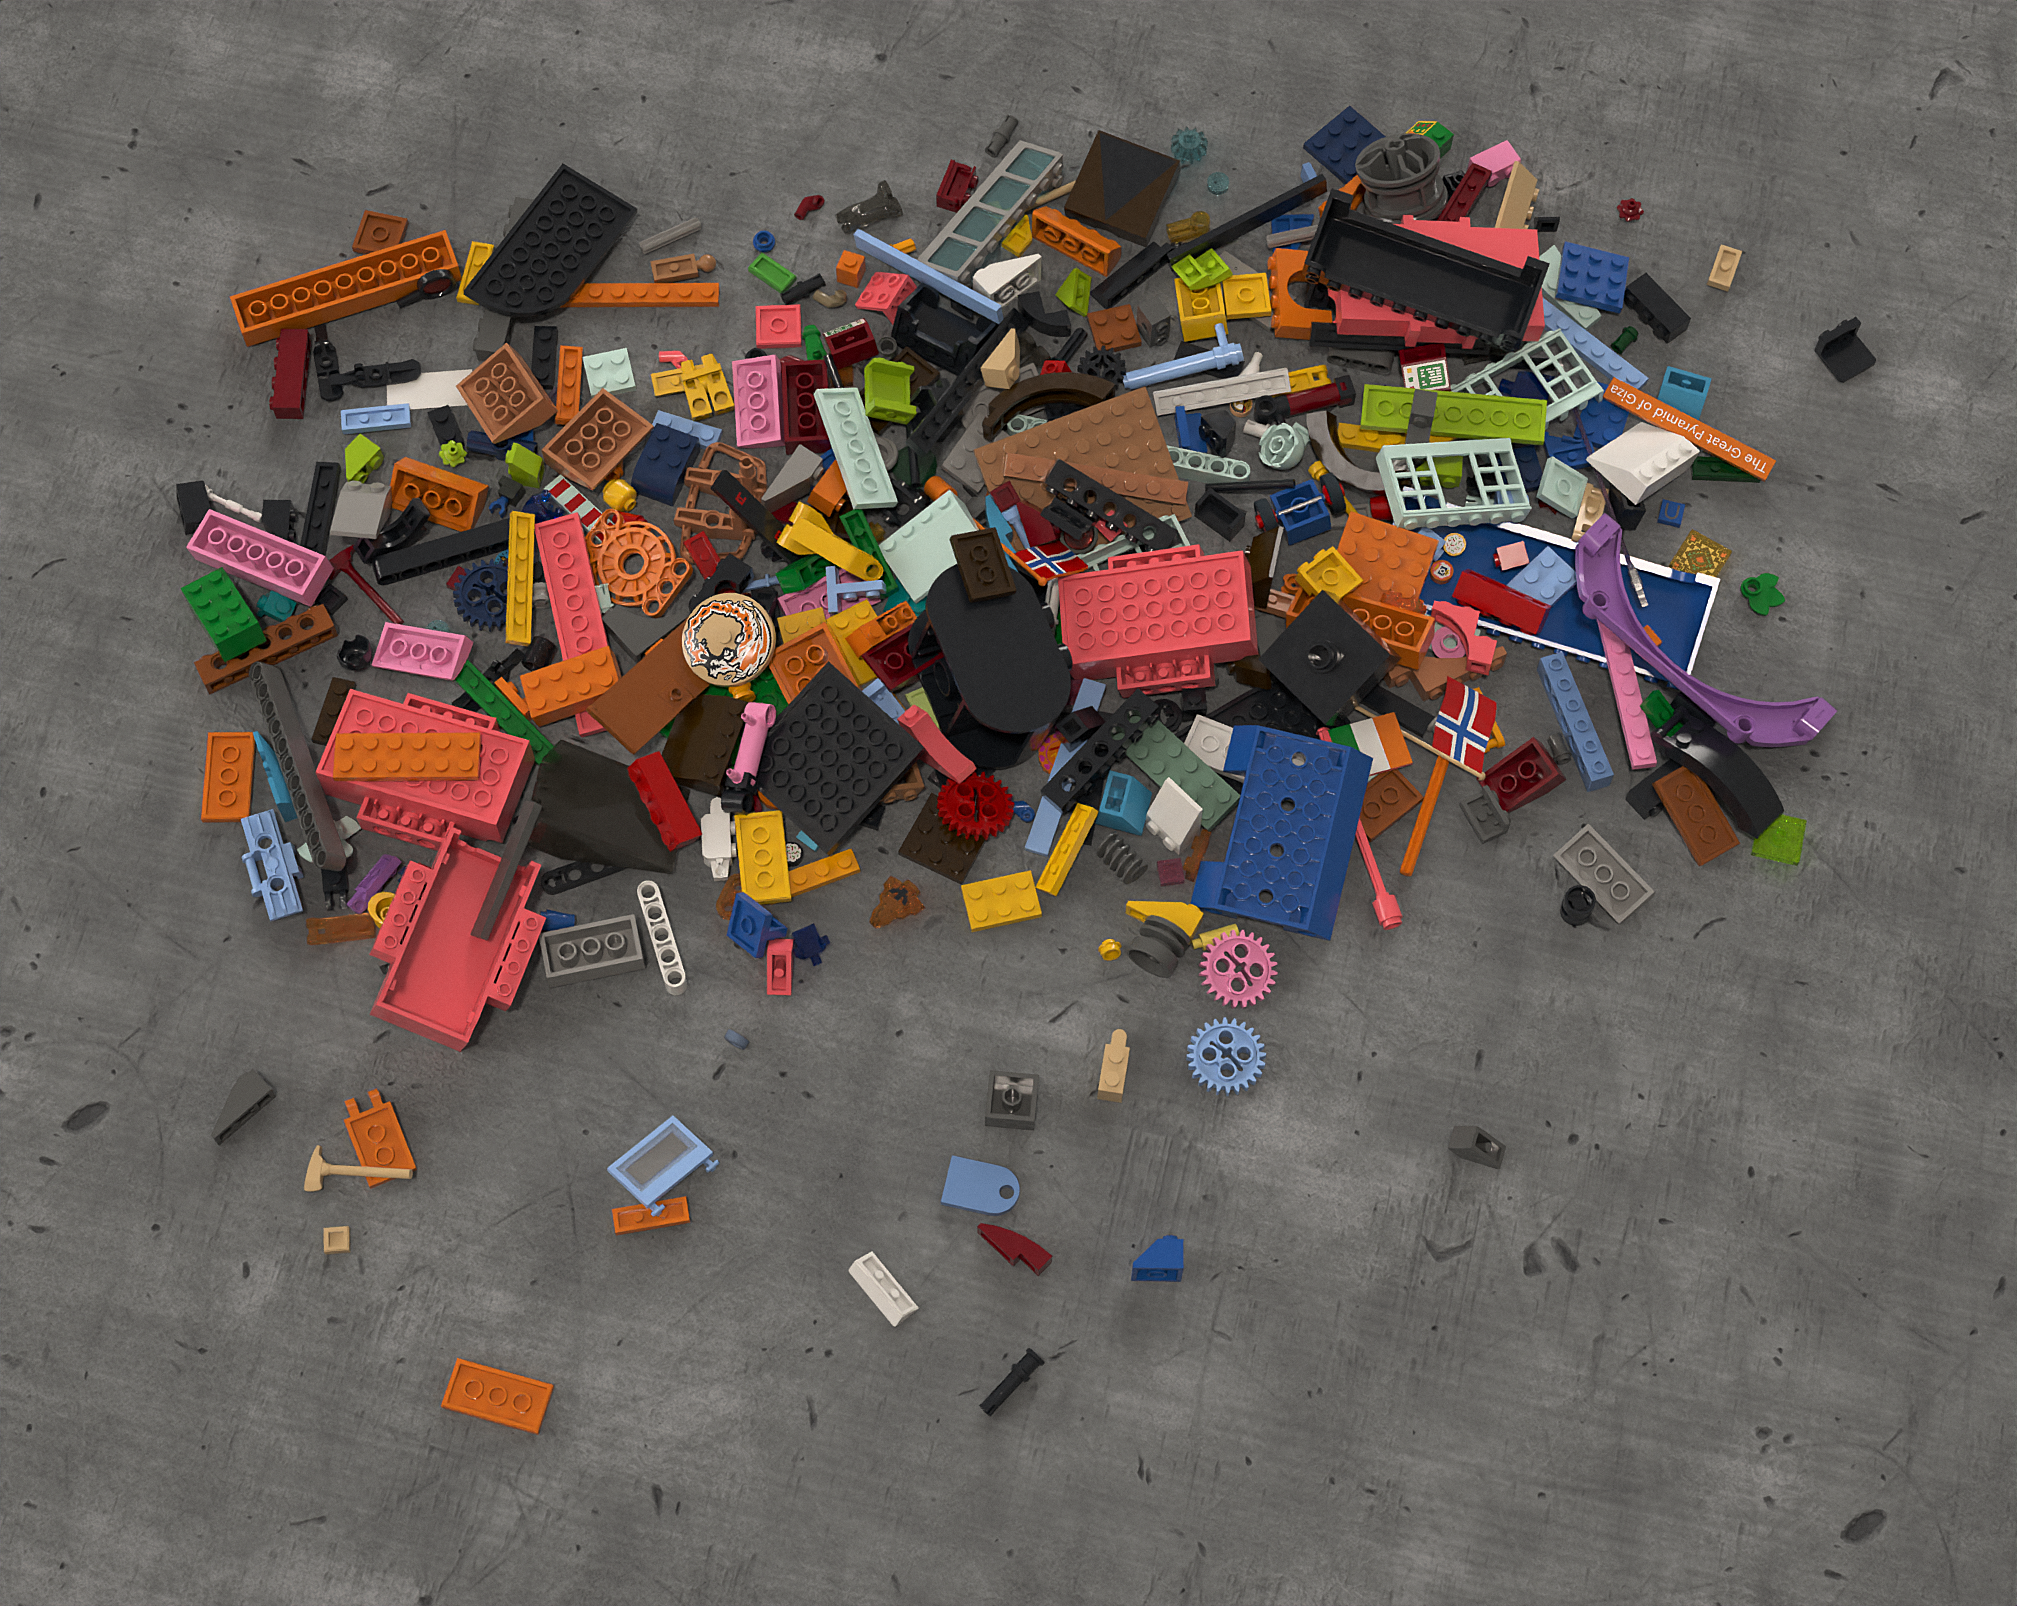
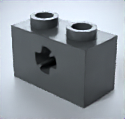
(1153, 321)

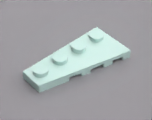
(1581, 314)

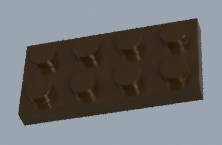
(923, 375)

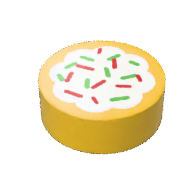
(1455, 544)

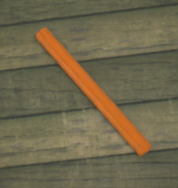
(1424, 816)

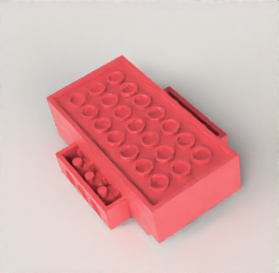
(1159, 618)
(427, 809)
(436, 967)

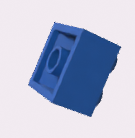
(1160, 1261)

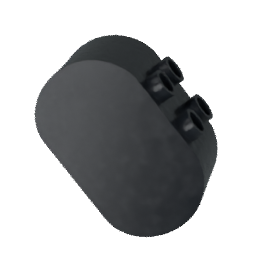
(998, 673)

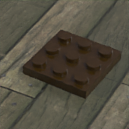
(939, 849)

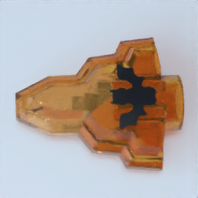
(896, 902)

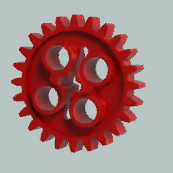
(996, 805)

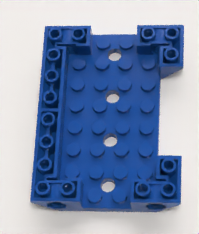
(1314, 834)

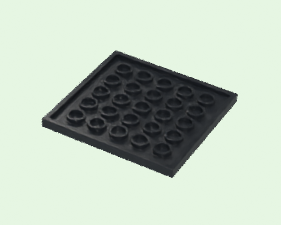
(833, 758)

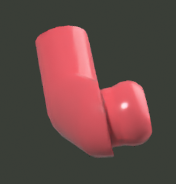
(674, 357)

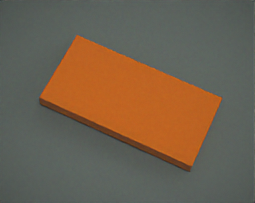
(228, 776)
(497, 1396)

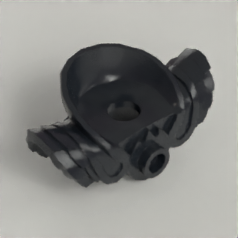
(912, 496)

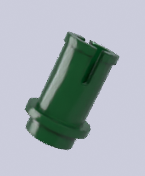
(1625, 339)

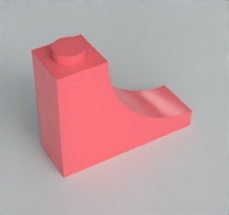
(940, 752)

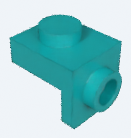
(275, 606)

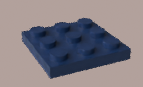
(1341, 142)

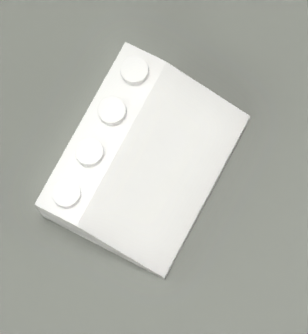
(1643, 460)

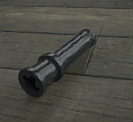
(1019, 1373)

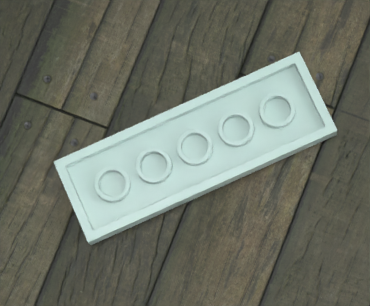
(855, 448)

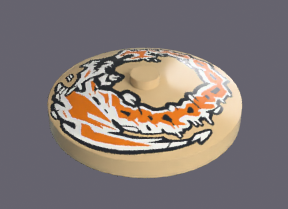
(728, 640)

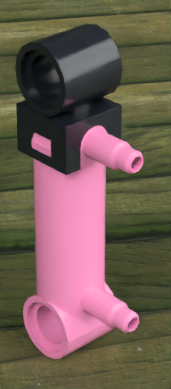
(742, 779)

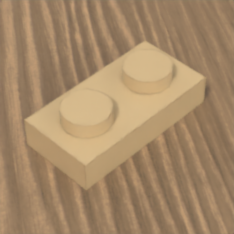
(1724, 268)

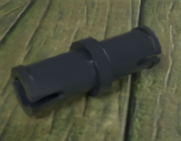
(803, 289)

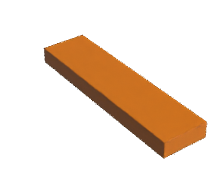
(568, 383)

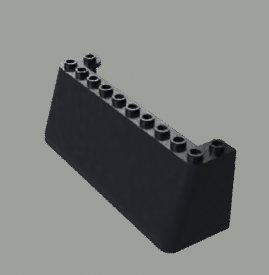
(1422, 275)

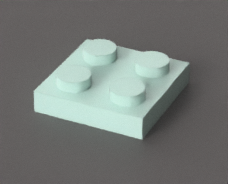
(609, 371)
(1562, 487)

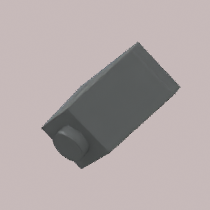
(1477, 1146)

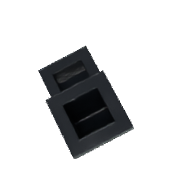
(1051, 324)

